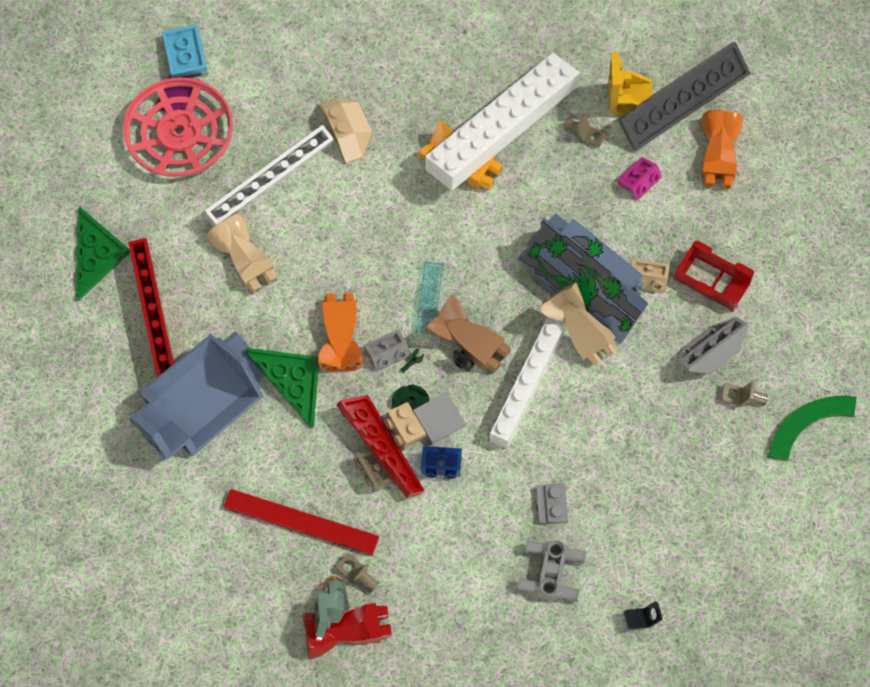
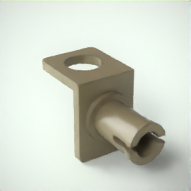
(585, 131)
(744, 395)
(359, 573)

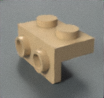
(404, 425)

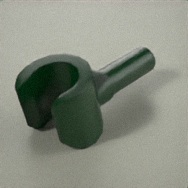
(415, 359)

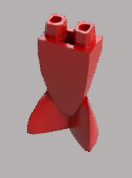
(355, 627)

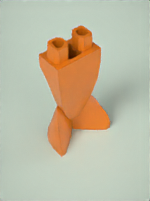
(720, 160)
(340, 320)

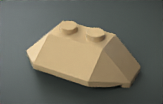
(347, 126)

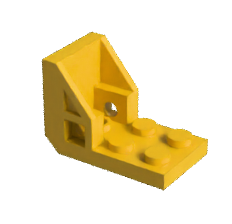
(625, 87)

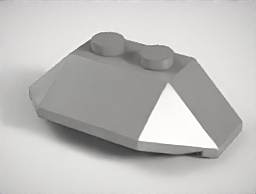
(714, 346)

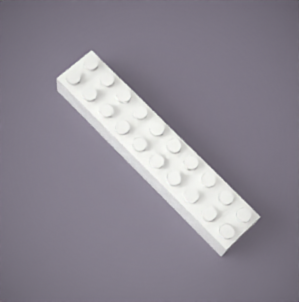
(502, 121)

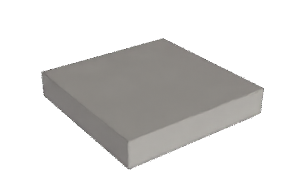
(439, 418)

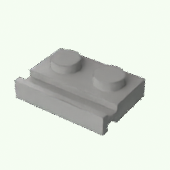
(552, 503)

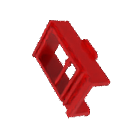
(735, 290)

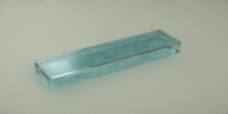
(429, 295)

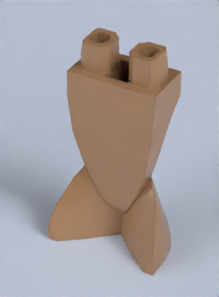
(475, 340)

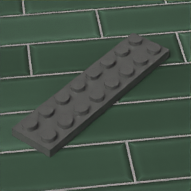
(684, 96)

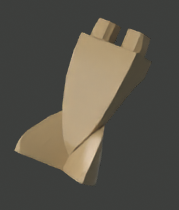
(249, 262)
(584, 330)

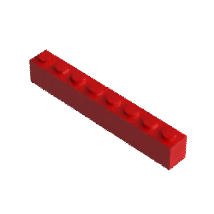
(151, 305)

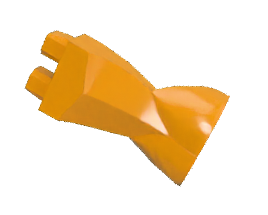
(477, 179)

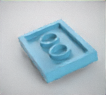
(184, 51)

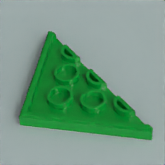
(96, 253)
(292, 376)

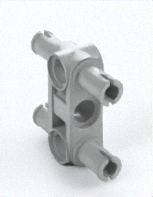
(552, 570)

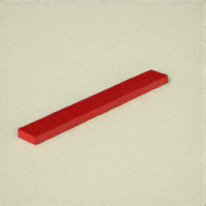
(301, 522)

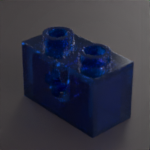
(431, 459)

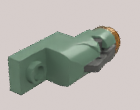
(330, 604)

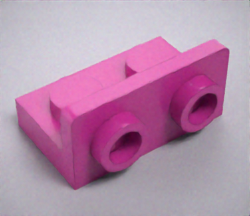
(640, 177)

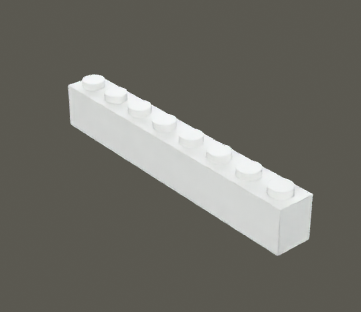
(269, 176)
(527, 382)

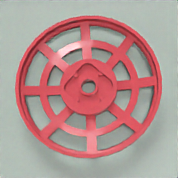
(177, 119)

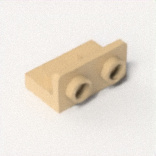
(654, 275)

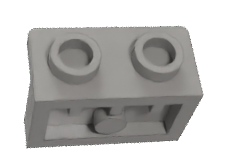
(387, 350)

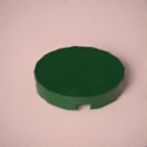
(411, 391)

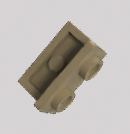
(375, 473)

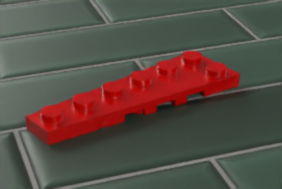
(375, 434)

